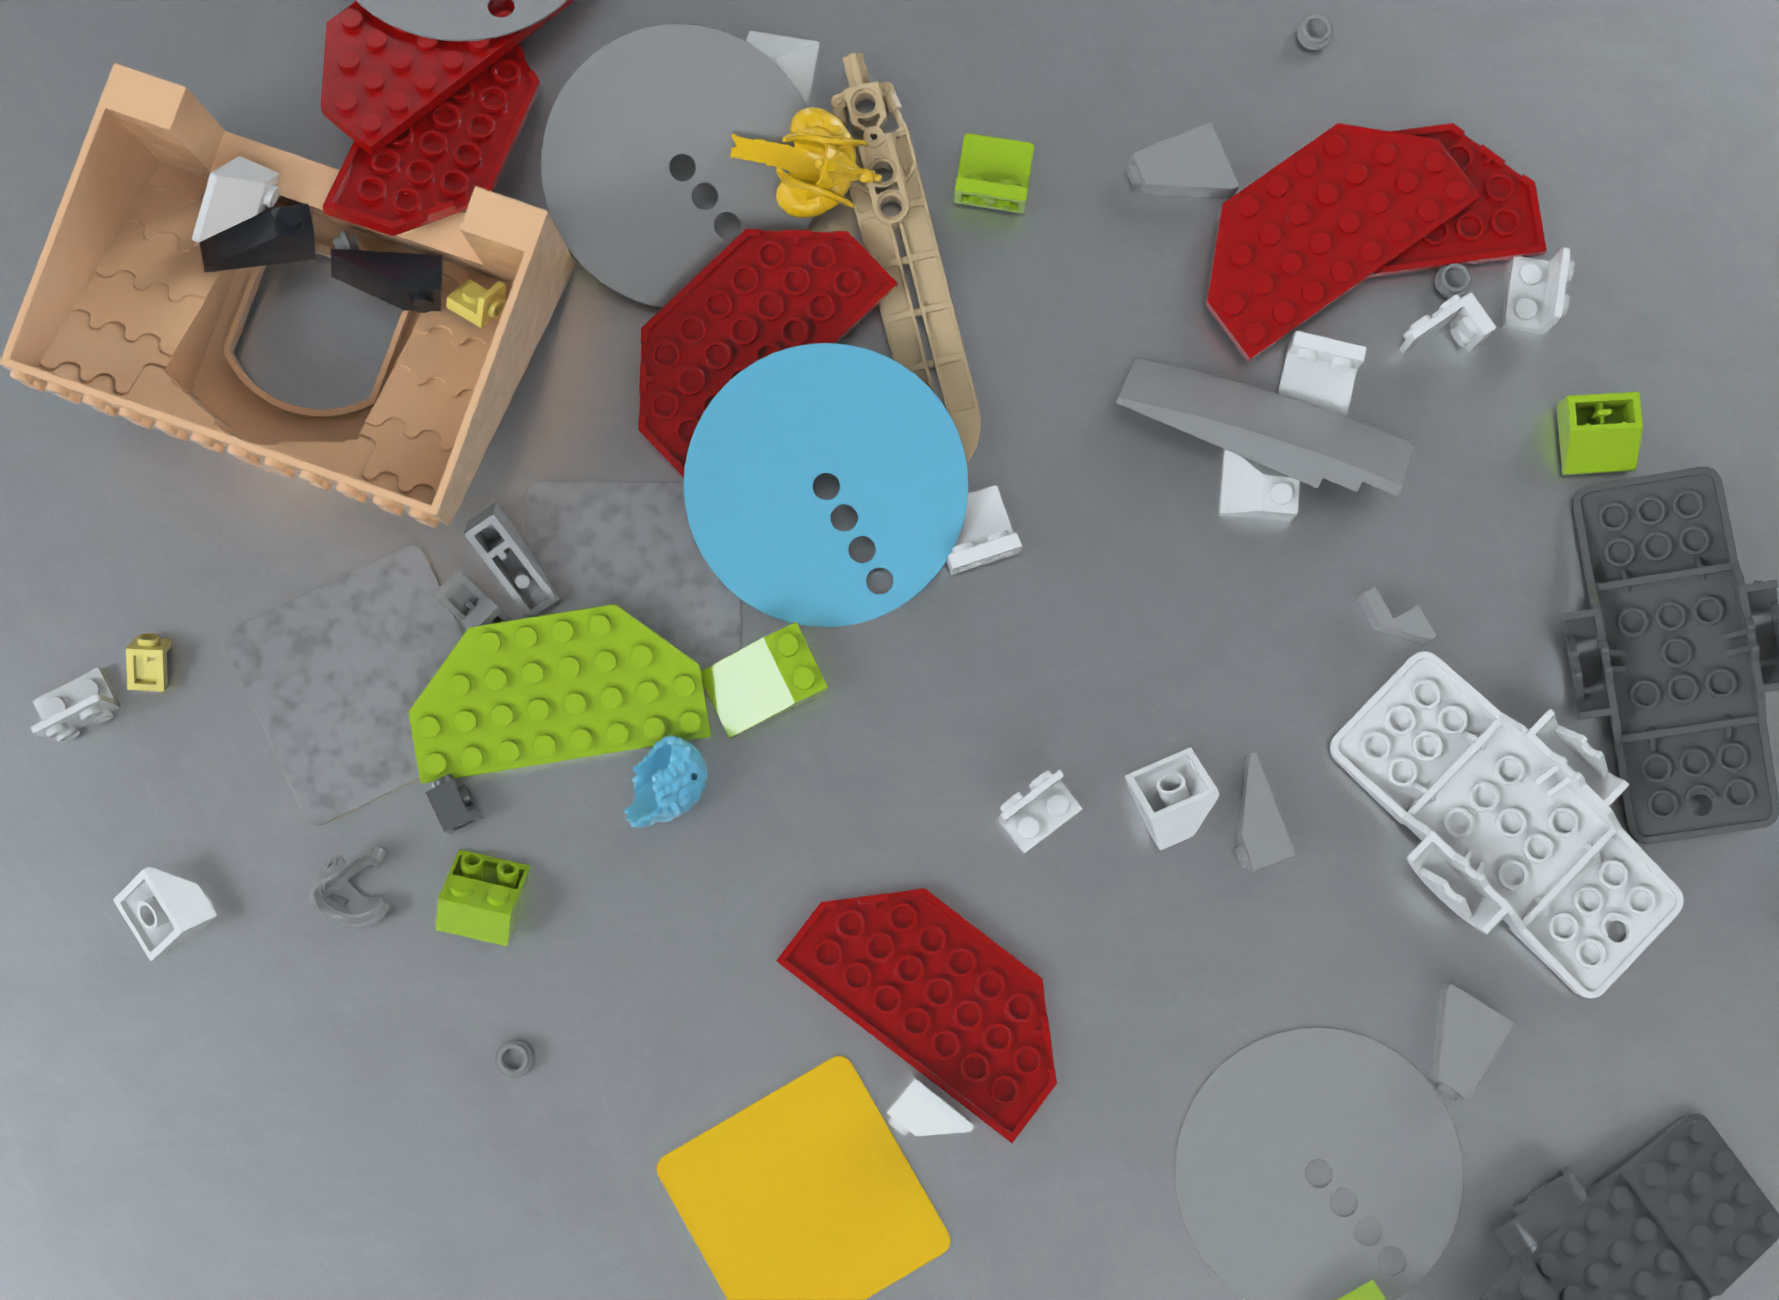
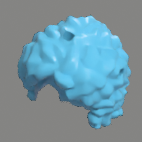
(666, 782)

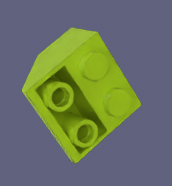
(1599, 432)
(482, 897)

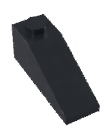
(266, 239)
(397, 278)

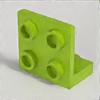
(994, 173)

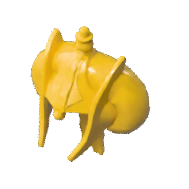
(818, 165)

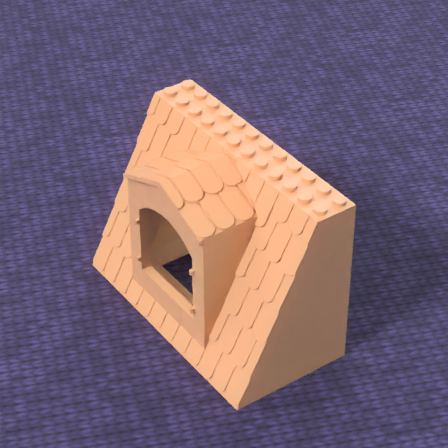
(143, 331)

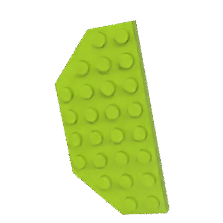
(554, 694)

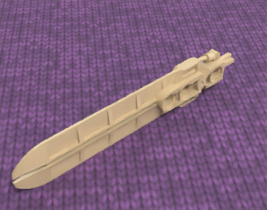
(923, 256)

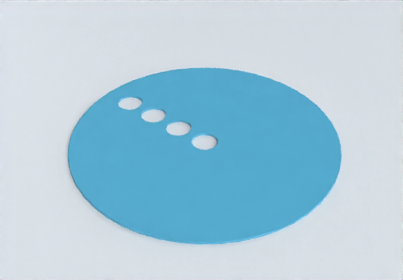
(810, 416)

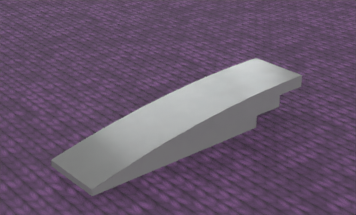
(1268, 427)

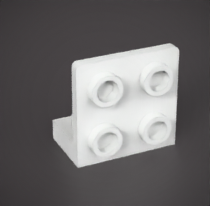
(1537, 292)
(1465, 316)
(1320, 371)
(984, 533)
(75, 705)
(1039, 812)

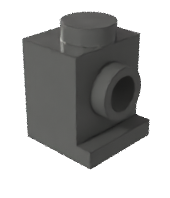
(452, 804)

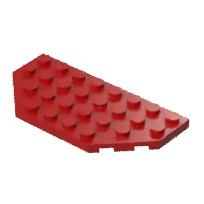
(389, 79)
(441, 157)
(1325, 227)
(1494, 228)
(744, 305)
(934, 998)

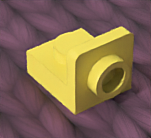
(478, 303)
(147, 663)

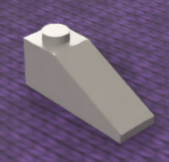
(510, 560)
(1260, 825)

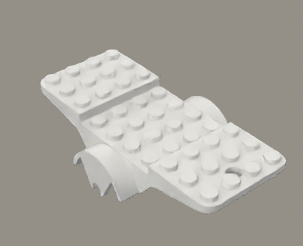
(1509, 821)

